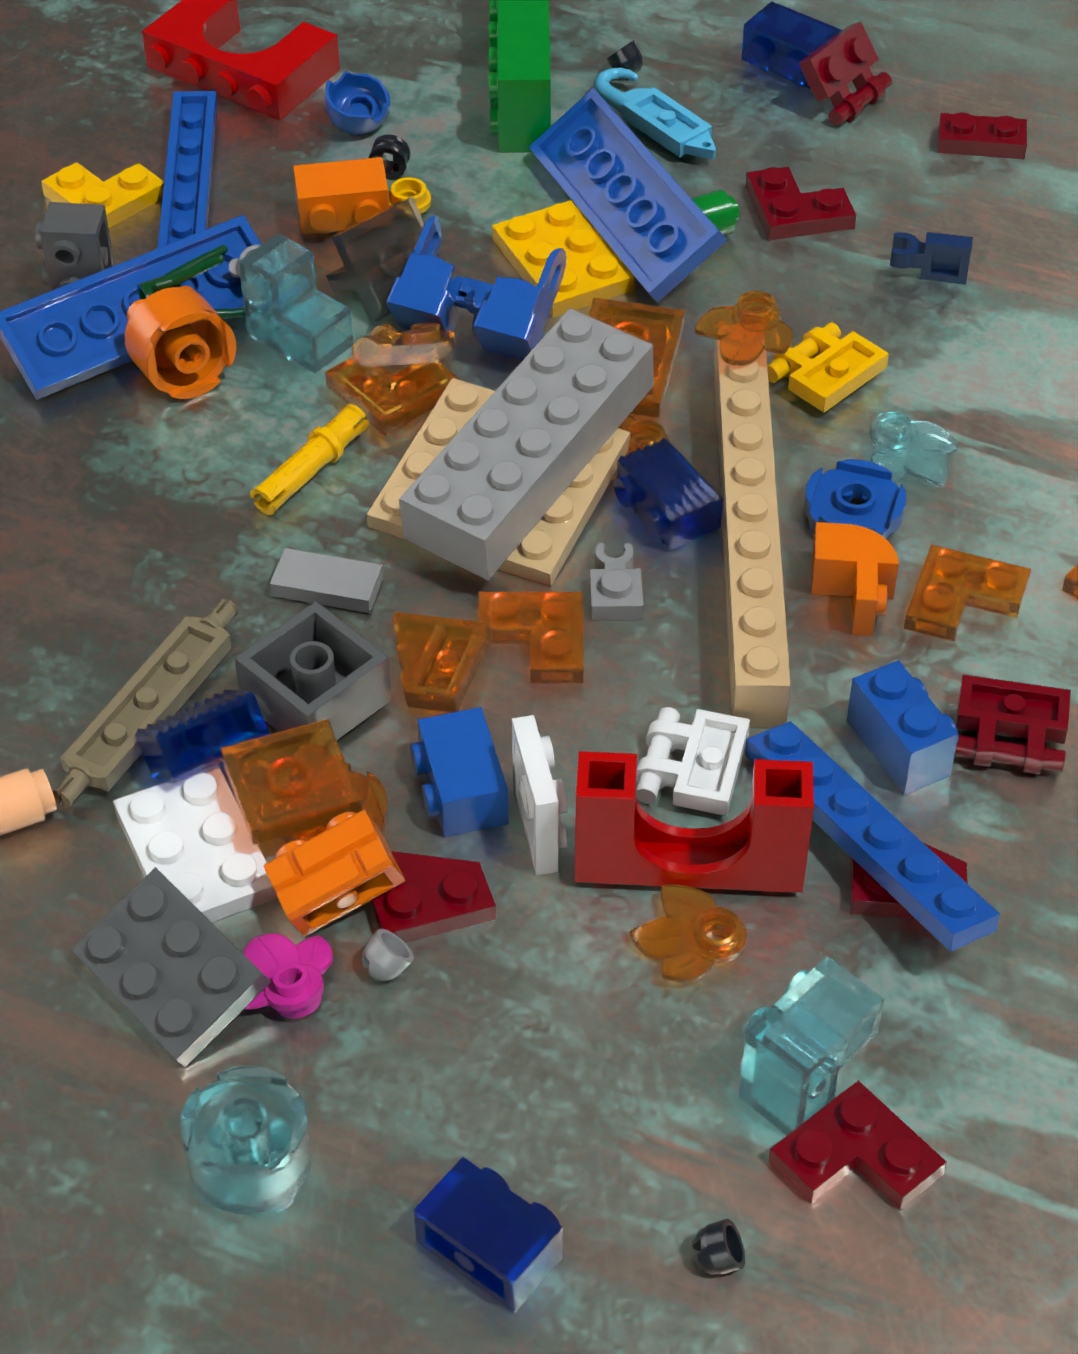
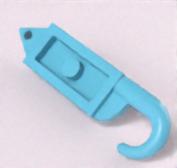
(657, 115)

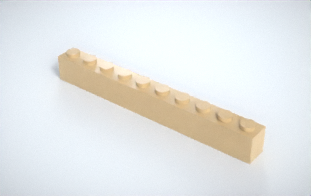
(751, 544)

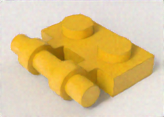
(835, 369)

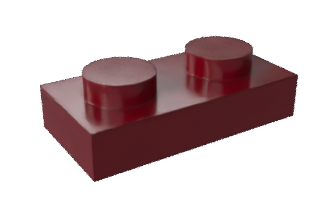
(982, 135)

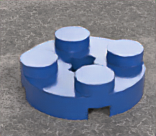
(830, 497)

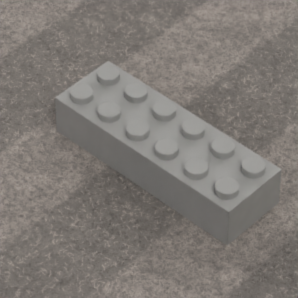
(527, 443)

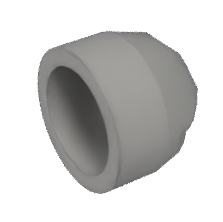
(386, 955)

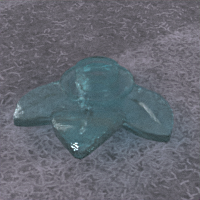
(911, 447)

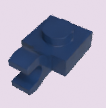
(939, 258)

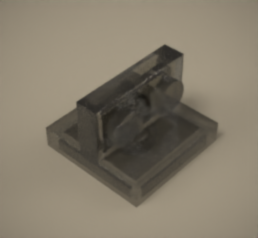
(376, 254)

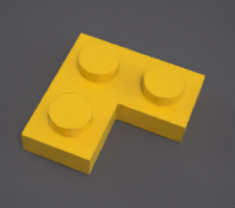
(121, 194)

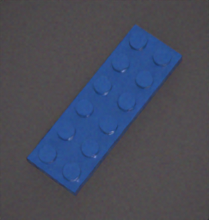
(627, 195)
(83, 324)

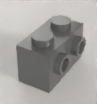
(73, 242)

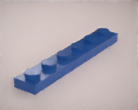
(188, 165)
(882, 843)

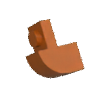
(856, 565)

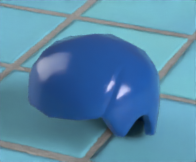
(357, 103)

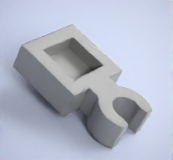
(615, 587)

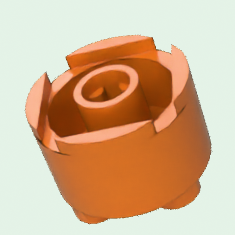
(179, 341)

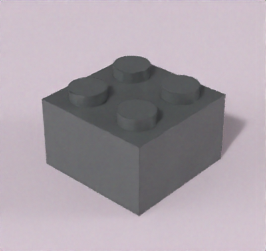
(315, 672)

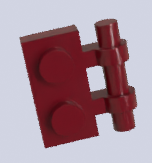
(839, 62)
(1017, 711)

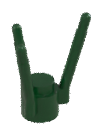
(187, 271)

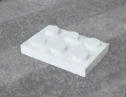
(197, 842)

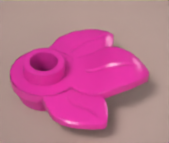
(293, 972)

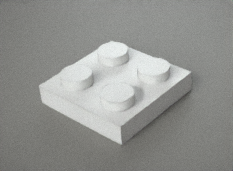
(537, 795)

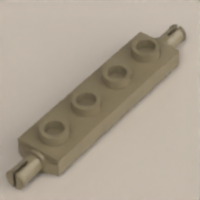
(152, 693)

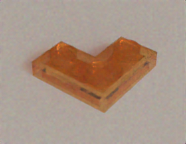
(388, 398)
(959, 580)
(545, 621)

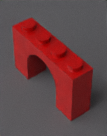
(268, 81)
(754, 851)

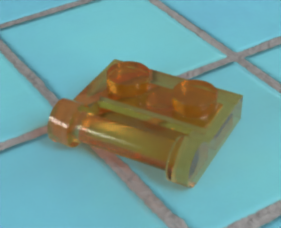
(417, 346)

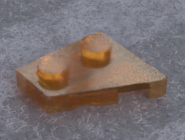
(438, 658)

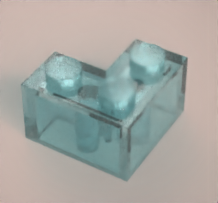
(288, 309)
(804, 1042)

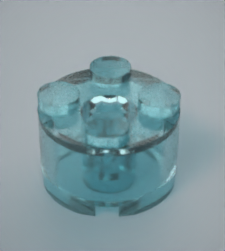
(246, 1141)

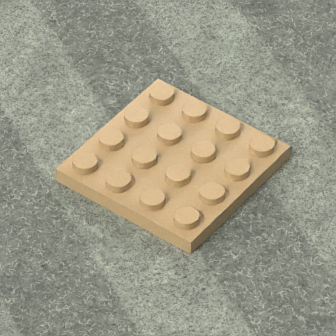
(553, 537)

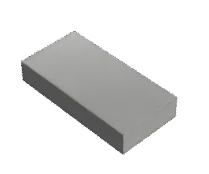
(326, 580)

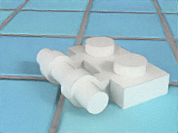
(709, 764)

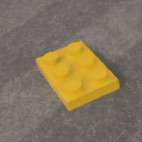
(591, 263)

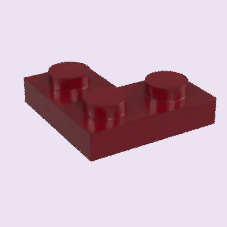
(792, 214)
(859, 1135)

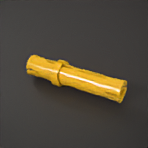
(322, 446)

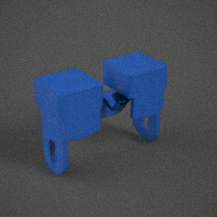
(505, 315)

